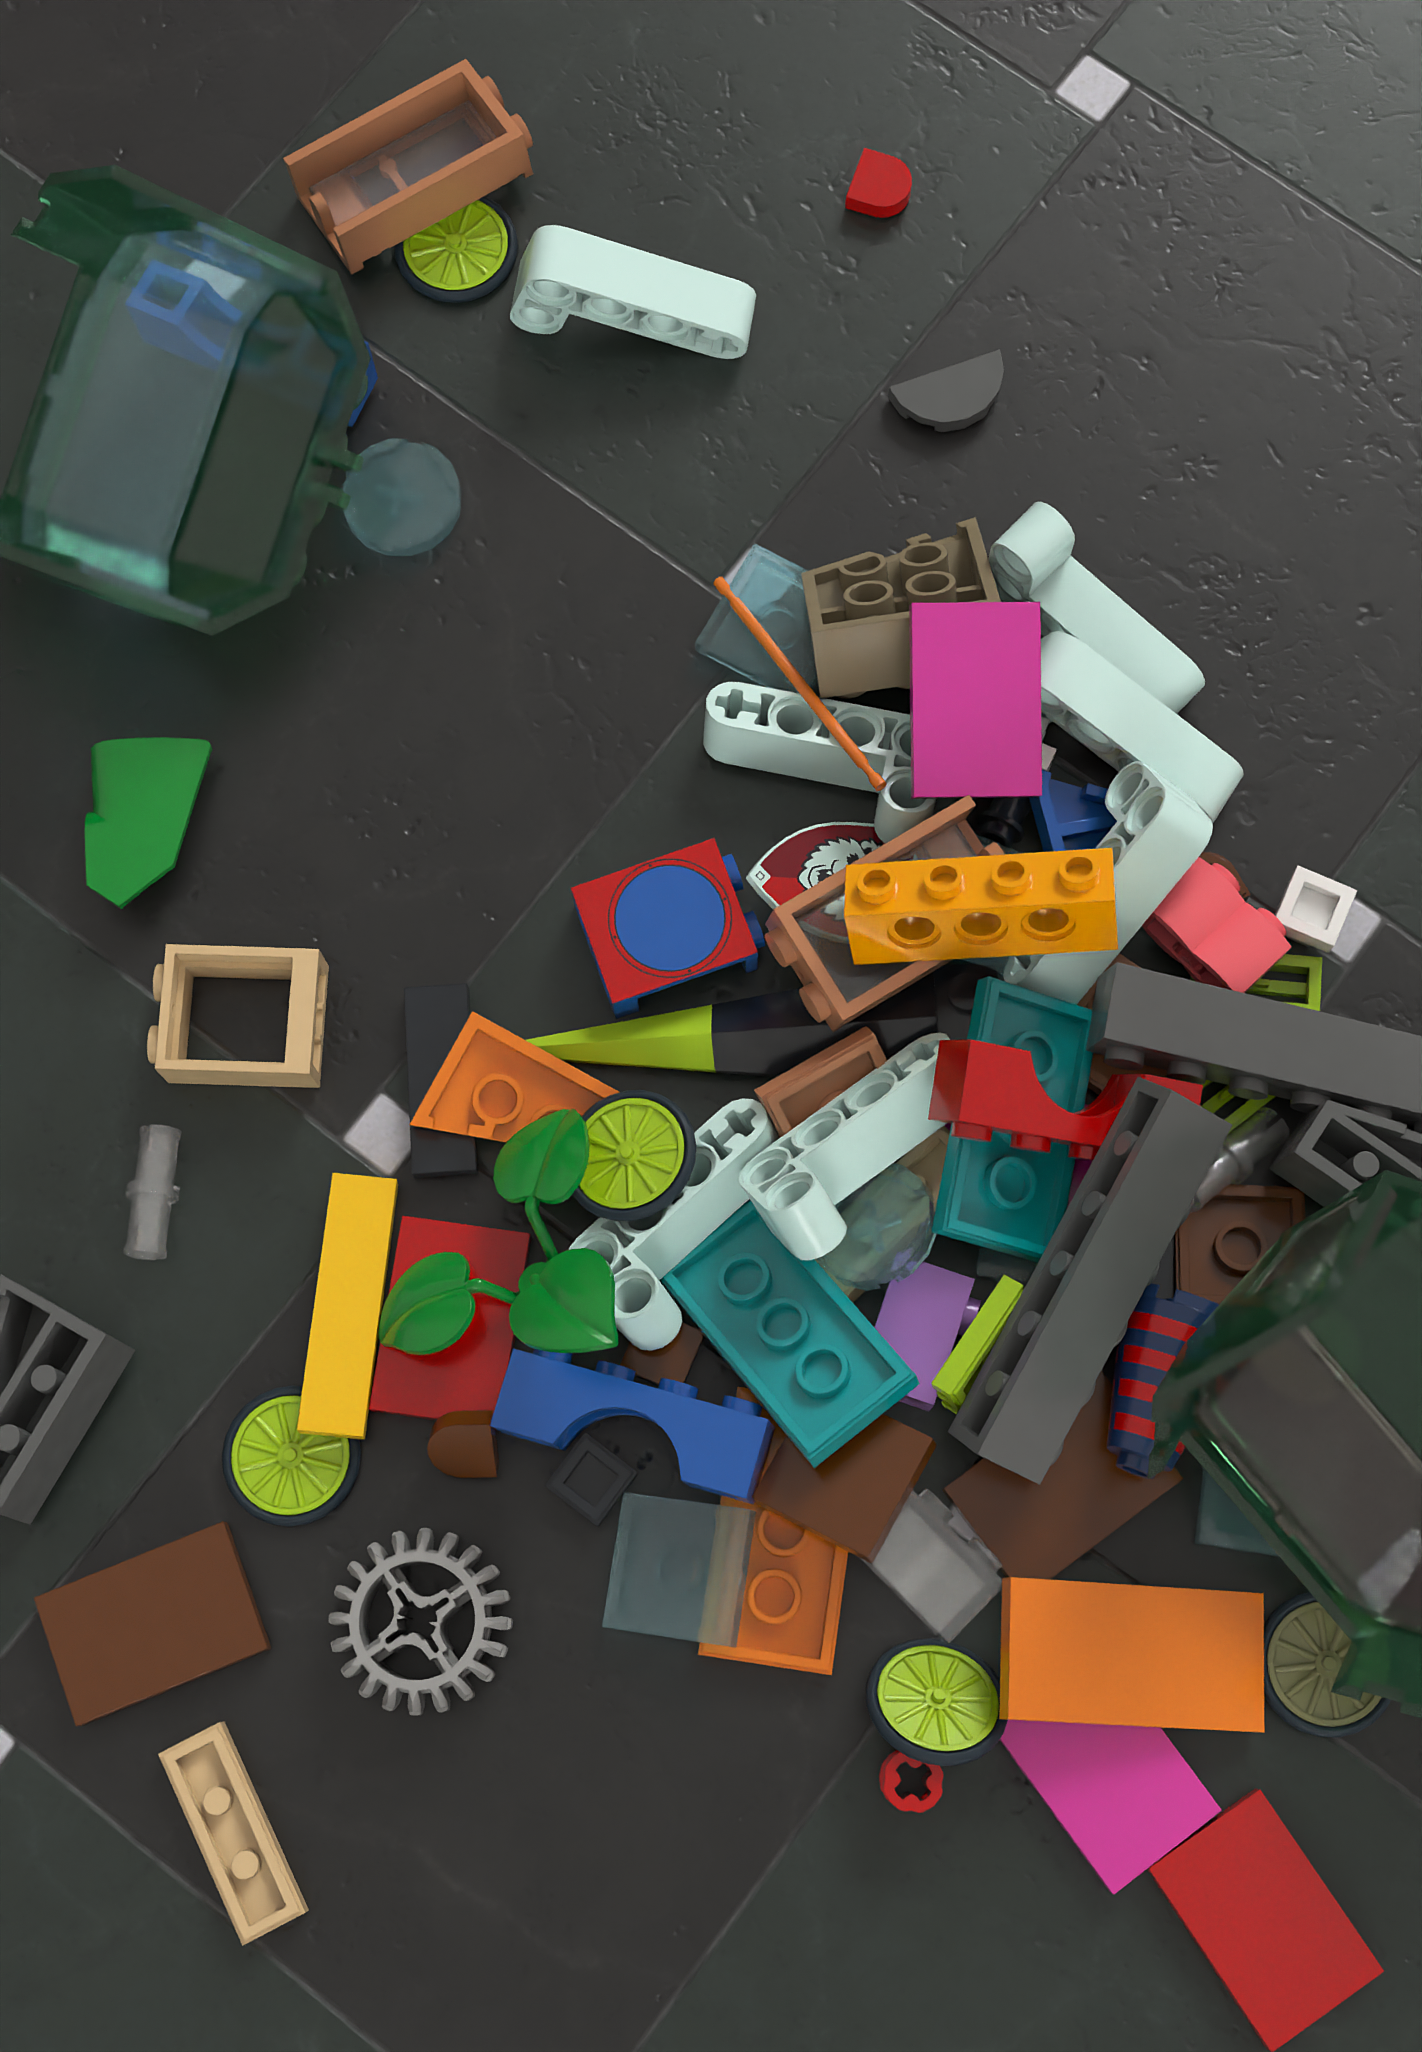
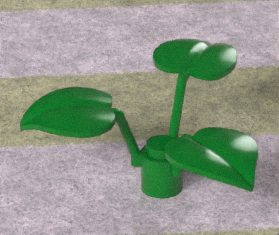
(559, 1303)

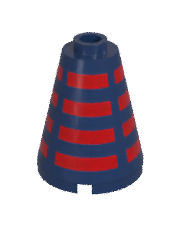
(1142, 1359)

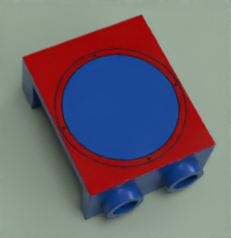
(666, 923)

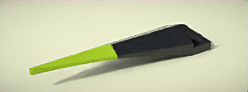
(771, 1030)

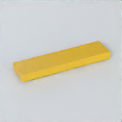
(348, 1306)

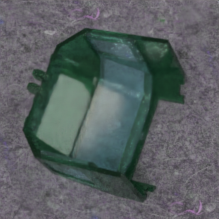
(180, 407)

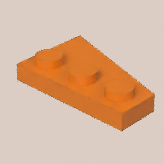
(501, 1084)

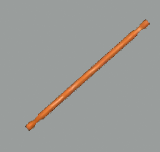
(800, 684)

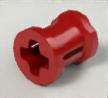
(907, 1801)

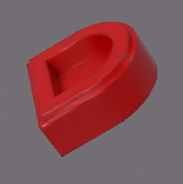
(879, 185)

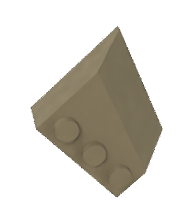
(863, 604)

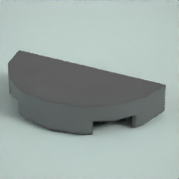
(953, 395)

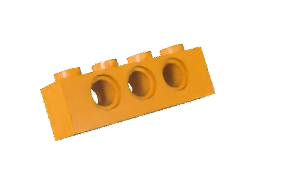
(981, 906)

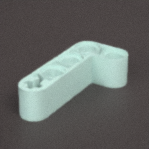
(630, 291)
(1037, 566)
(1129, 724)
(784, 736)
(1153, 846)
(841, 1149)
(650, 1247)

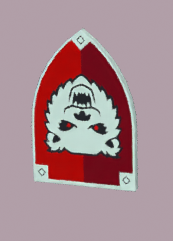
(810, 858)

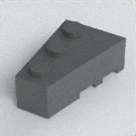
(1343, 1148)
(50, 1391)

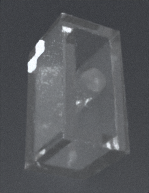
(935, 1569)

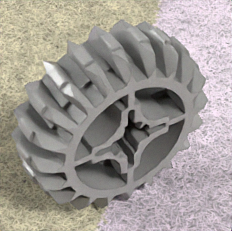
(389, 1573)

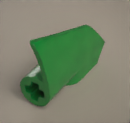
(139, 811)

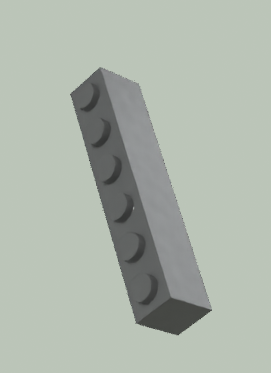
(1254, 1045)
(1089, 1280)

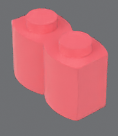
(1215, 930)

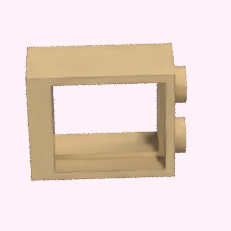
(306, 1014)

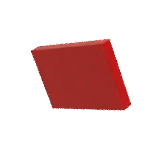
(474, 1367)
(1264, 1920)

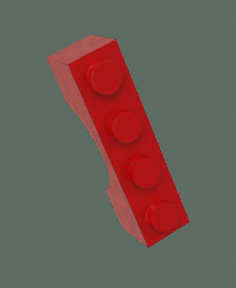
(996, 1090)

